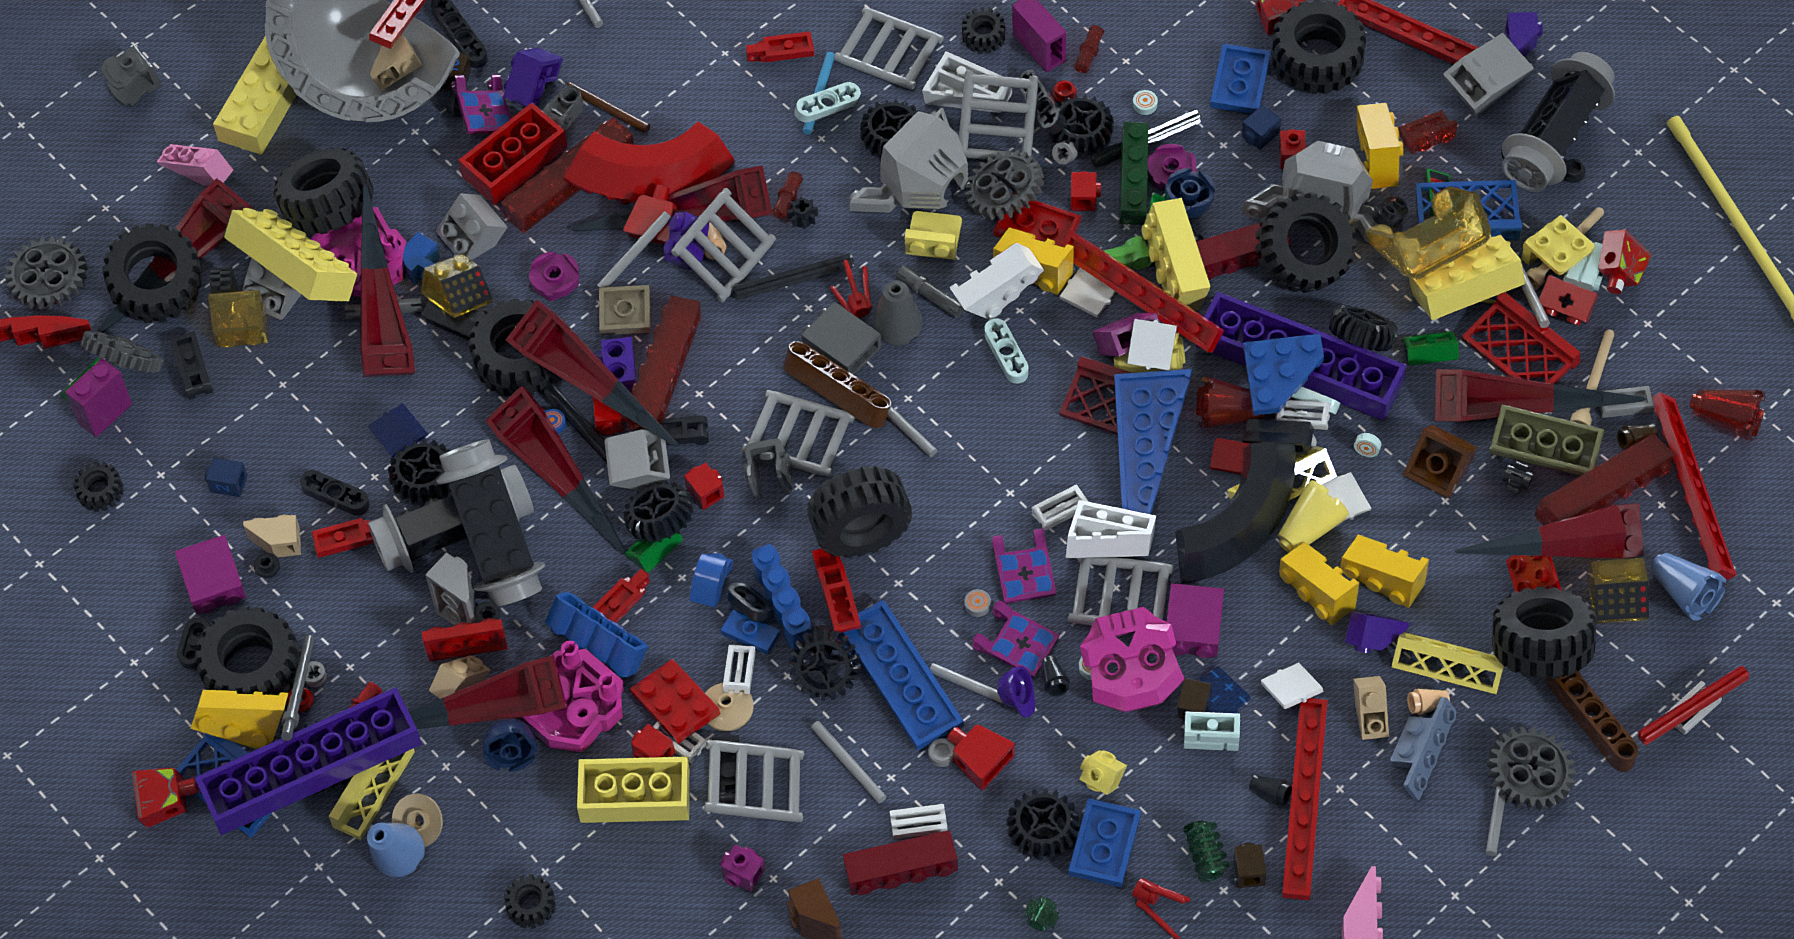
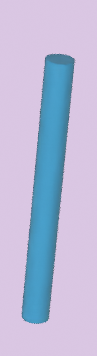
(820, 86)

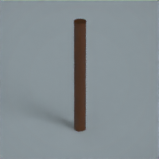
(613, 110)

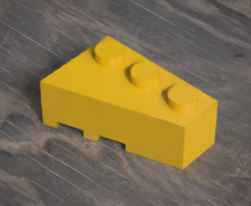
(1380, 143)
(1054, 259)
(1384, 570)
(1319, 583)
(239, 717)

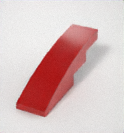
(48, 329)
(836, 591)

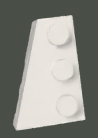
(947, 84)
(999, 283)
(1109, 532)

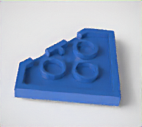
(1280, 369)

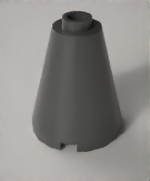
(897, 315)

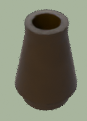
(1633, 434)

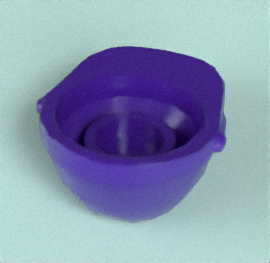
(1017, 691)

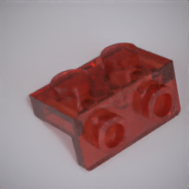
(1428, 132)

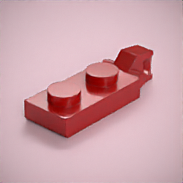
(781, 48)
(342, 537)
(623, 596)

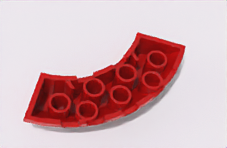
(634, 170)

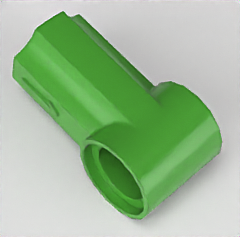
(1133, 253)

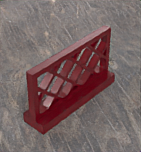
(1098, 373)

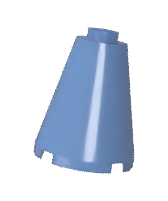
(1689, 584)
(395, 848)

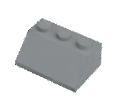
(452, 590)

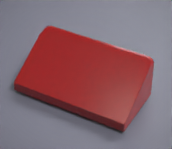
(1228, 456)

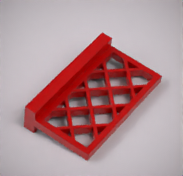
(1528, 324)

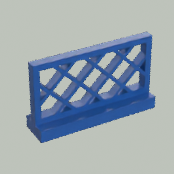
(1508, 228)
(230, 751)

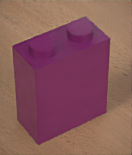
(1039, 33)
(1116, 337)
(98, 397)
(210, 575)
(1195, 619)

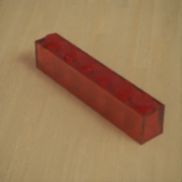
(548, 189)
(666, 357)
(1608, 481)

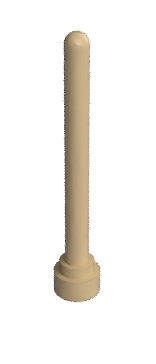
(1537, 275)
(1582, 415)

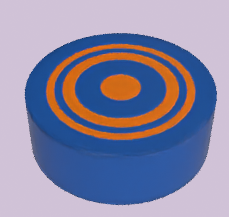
(557, 419)

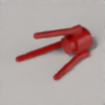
(857, 304)
(1149, 892)

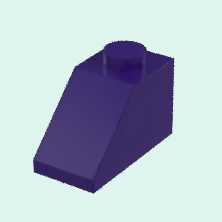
(1523, 30)
(1373, 631)

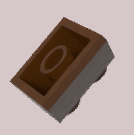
(1440, 460)
(813, 912)

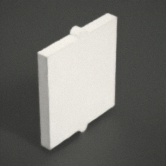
(1087, 293)
(1151, 344)
(1349, 493)
(1292, 685)

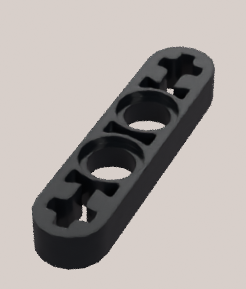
(459, 31)
(1044, 99)

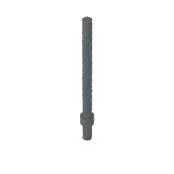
(291, 716)

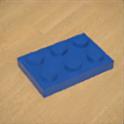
(1240, 78)
(1104, 843)

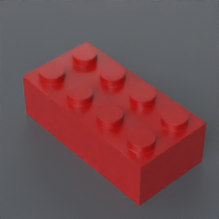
(513, 153)

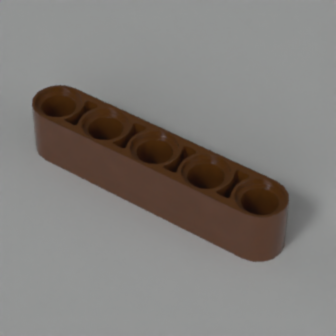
(837, 384)
(1595, 725)

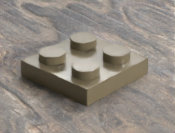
(624, 310)

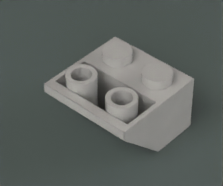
(471, 226)
(275, 293)
(636, 460)

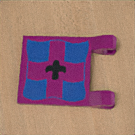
(482, 110)
(1024, 572)
(1019, 642)

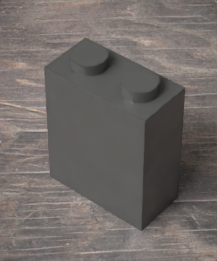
(842, 338)

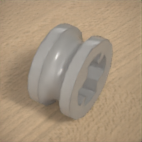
(1057, 153)
(320, 680)

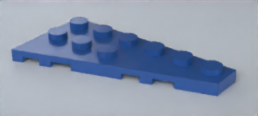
(1146, 424)

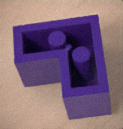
(529, 75)

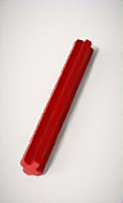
(1693, 705)

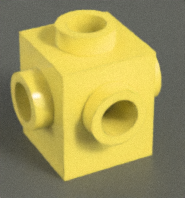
(1102, 772)

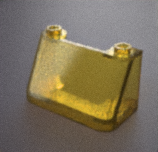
(1453, 232)

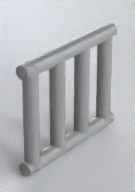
(889, 23)
(968, 103)
(694, 232)
(820, 412)
(1112, 564)
(740, 807)

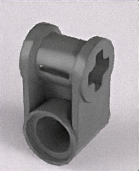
(563, 109)

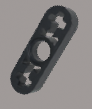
(341, 501)

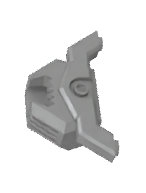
(916, 167)
(1325, 171)

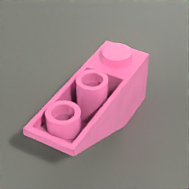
(196, 163)
(1364, 910)

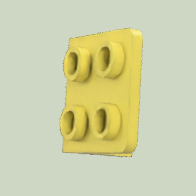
(933, 235)
(1557, 246)

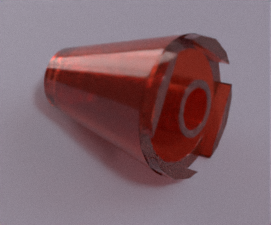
(1223, 403)
(1731, 409)

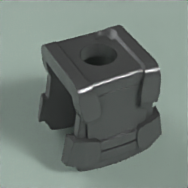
(130, 76)
(756, 459)

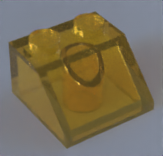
(238, 318)

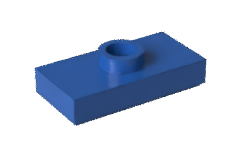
(750, 633)

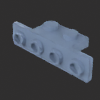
(1421, 746)

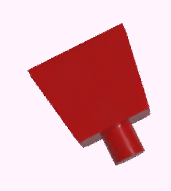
(647, 211)
(981, 753)

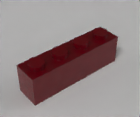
(1230, 251)
(900, 863)

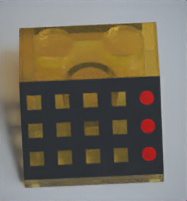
(456, 285)
(1619, 590)

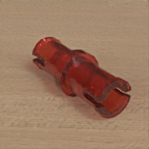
(1089, 49)
(787, 194)

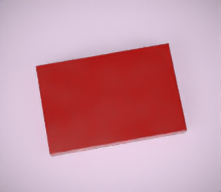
(1042, 221)

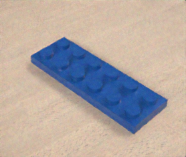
(902, 677)

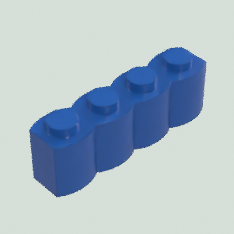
(780, 594)
(596, 633)

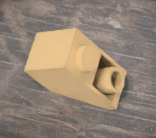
(394, 63)
(275, 535)
(458, 675)
(1371, 707)

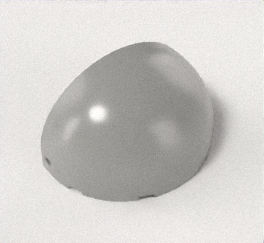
(329, 59)

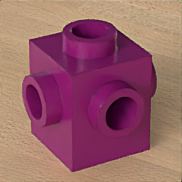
(742, 867)

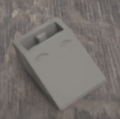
(1487, 73)

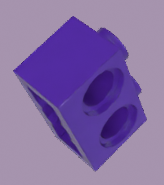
(624, 364)

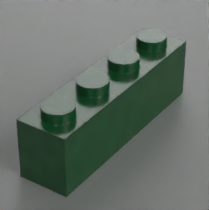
(1133, 173)

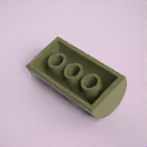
(1546, 441)

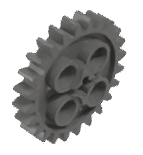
(1015, 172)
(46, 272)
(121, 351)
(1531, 768)

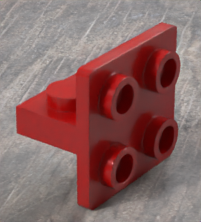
(1532, 572)

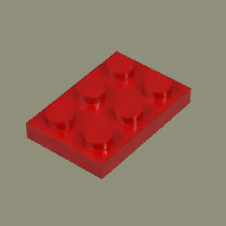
(464, 639)
(675, 701)

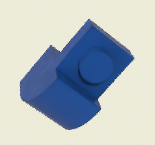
(419, 254)
(709, 578)

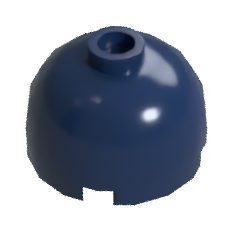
(1194, 188)
(509, 744)

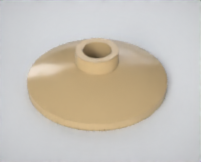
(734, 714)
(409, 810)

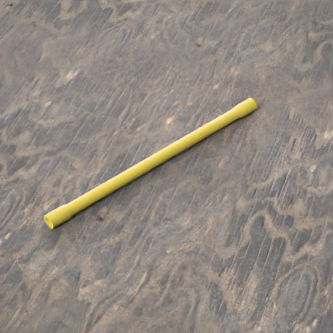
(1683, 136)

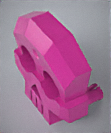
(347, 246)
(1136, 681)
(599, 699)

